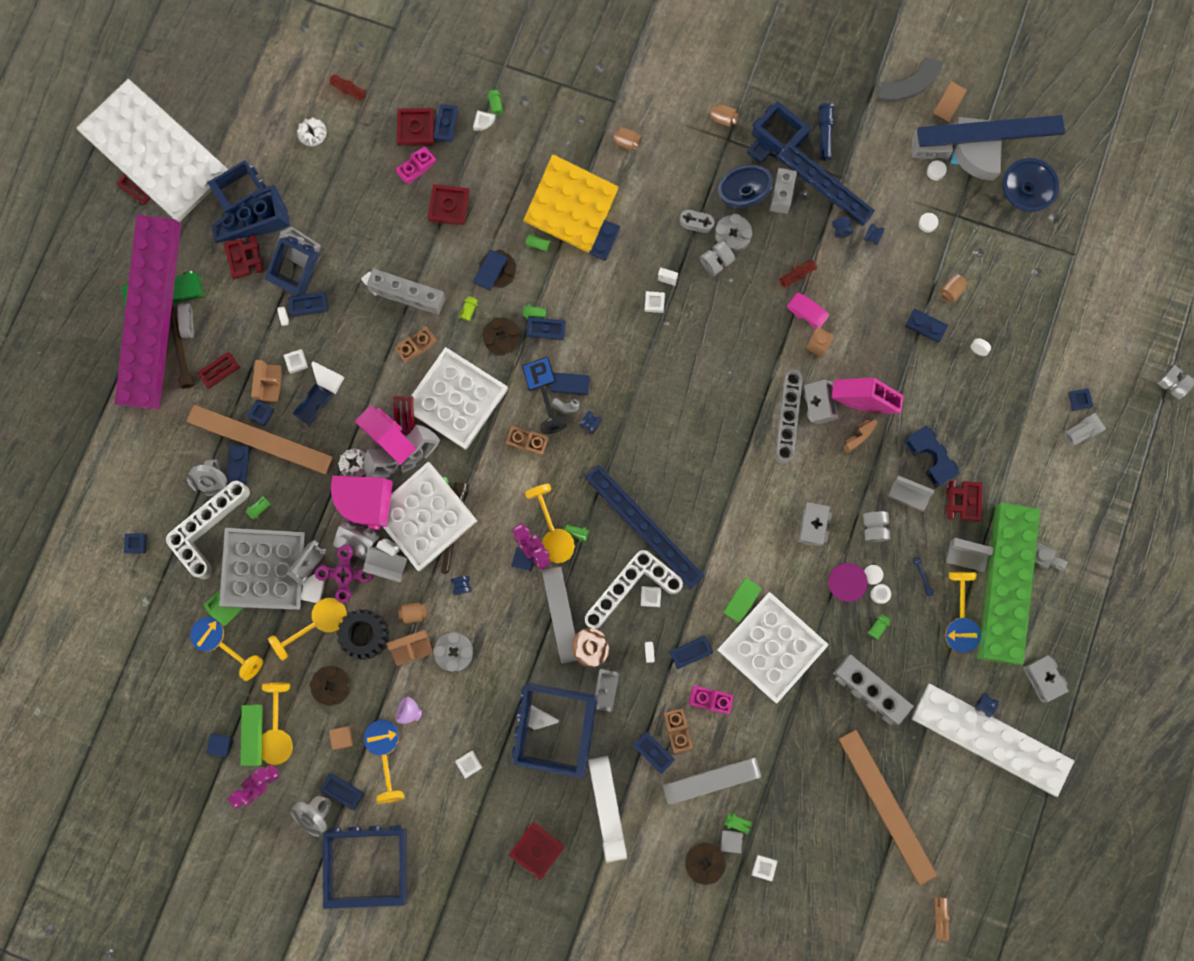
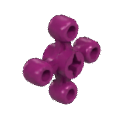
(531, 546)
(335, 574)
(253, 786)

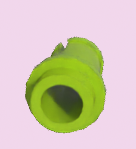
(468, 308)

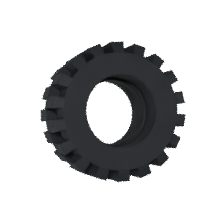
(347, 628)

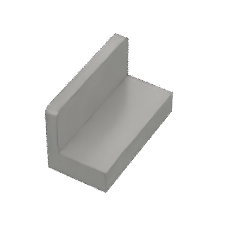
(293, 254)
(910, 493)
(968, 554)
(384, 564)

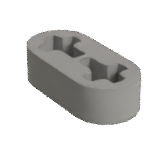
(697, 221)
(185, 319)

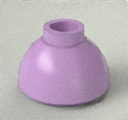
(408, 711)

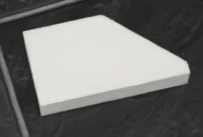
(326, 378)
(313, 589)
(540, 719)

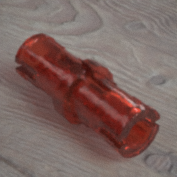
(347, 87)
(798, 273)

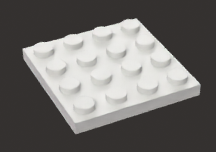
(456, 398)
(426, 516)
(772, 647)

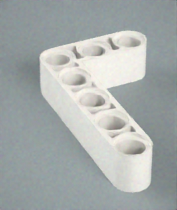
(202, 526)
(629, 584)
(607, 809)

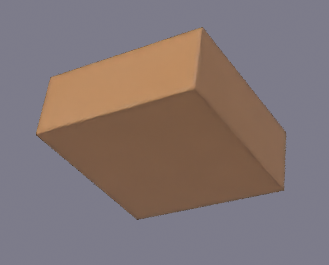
(341, 738)

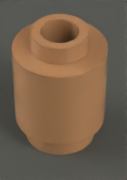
(724, 115)
(627, 138)
(953, 288)
(412, 613)

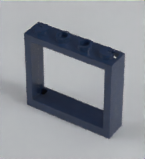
(586, 737)
(363, 901)

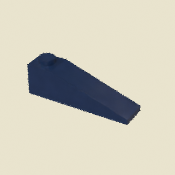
(257, 216)

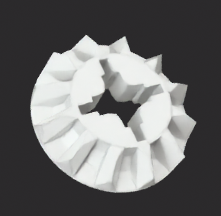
(319, 132)
(344, 464)

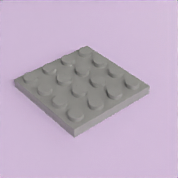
(257, 569)

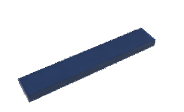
(825, 184)

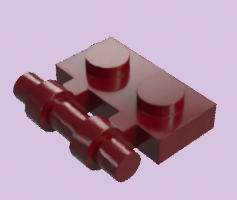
(238, 260)
(971, 501)

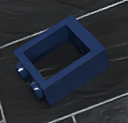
(802, 128)
(231, 176)
(273, 274)

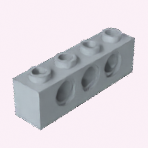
(406, 291)
(900, 706)

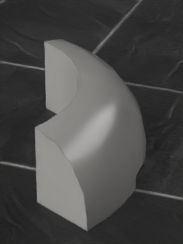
(381, 464)

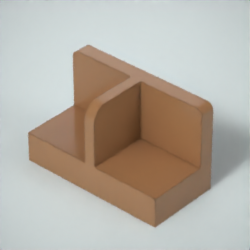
(266, 382)
(410, 647)

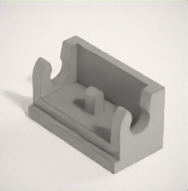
(306, 562)
(606, 689)

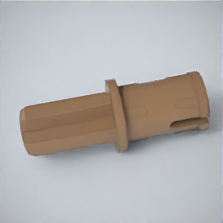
(942, 918)

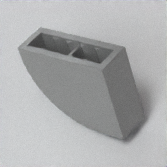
(979, 158)

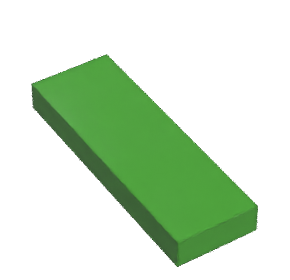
(251, 735)

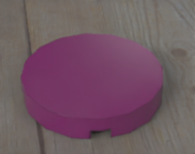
(848, 582)

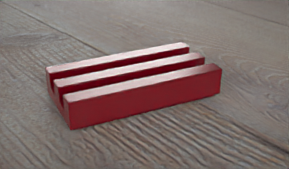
(120, 183)
(223, 375)
(407, 407)

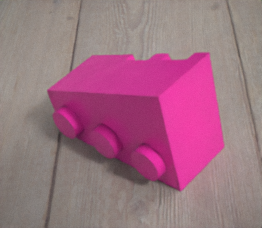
(385, 433)

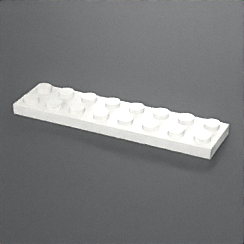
(993, 740)

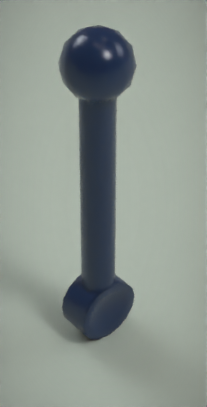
(929, 591)

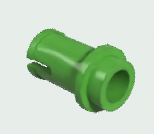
(494, 98)
(536, 242)
(534, 312)
(257, 508)
(577, 533)
(879, 626)
(737, 823)

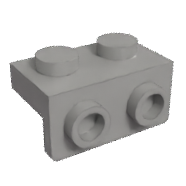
(357, 537)

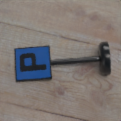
(538, 375)

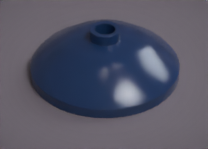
(1036, 177)
(745, 186)

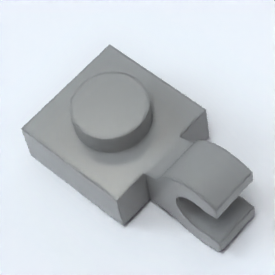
(1045, 557)

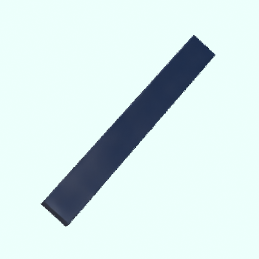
(990, 131)
(644, 527)

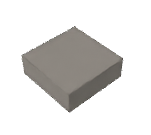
(731, 841)

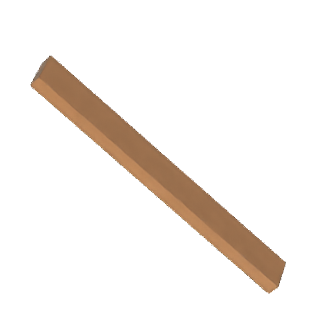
(260, 440)
(887, 807)

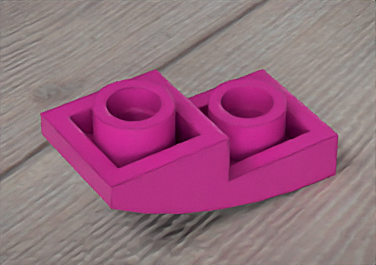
(416, 166)
(807, 309)
(710, 699)

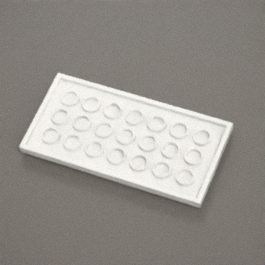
(152, 150)

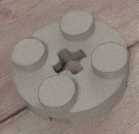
(735, 223)
(464, 653)

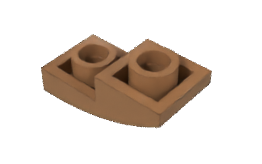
(949, 101)
(416, 345)
(863, 432)
(526, 440)
(678, 731)

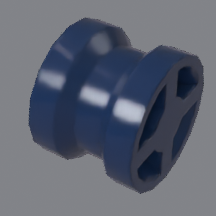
(842, 227)
(874, 234)
(590, 422)
(461, 585)
(986, 705)

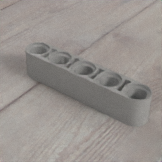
(793, 409)
(560, 612)
(711, 781)

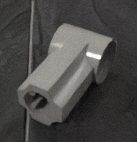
(1087, 428)

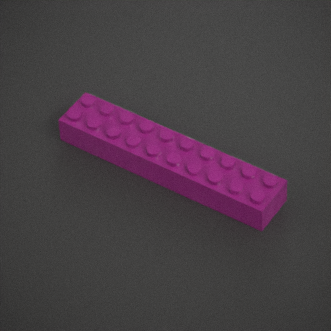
(148, 312)

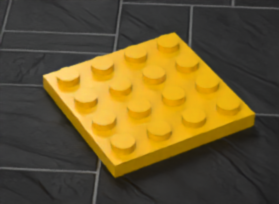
(570, 203)

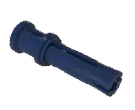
(826, 123)

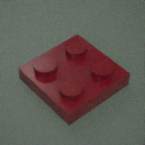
(415, 126)
(448, 204)
(536, 850)

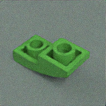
(742, 599)

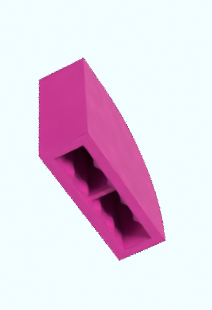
(867, 395)
(362, 499)

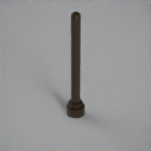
(185, 379)
(460, 490)

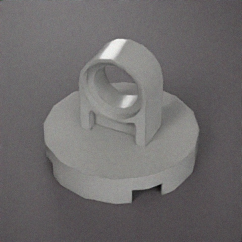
(207, 478)
(311, 816)

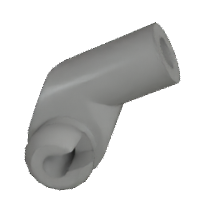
(567, 408)

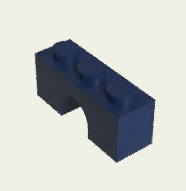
(925, 441)

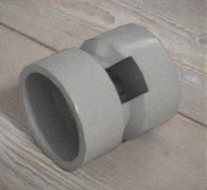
(717, 258)
(1176, 382)
(876, 526)

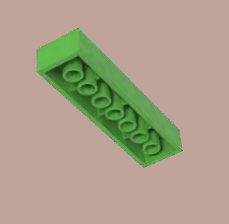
(1009, 584)

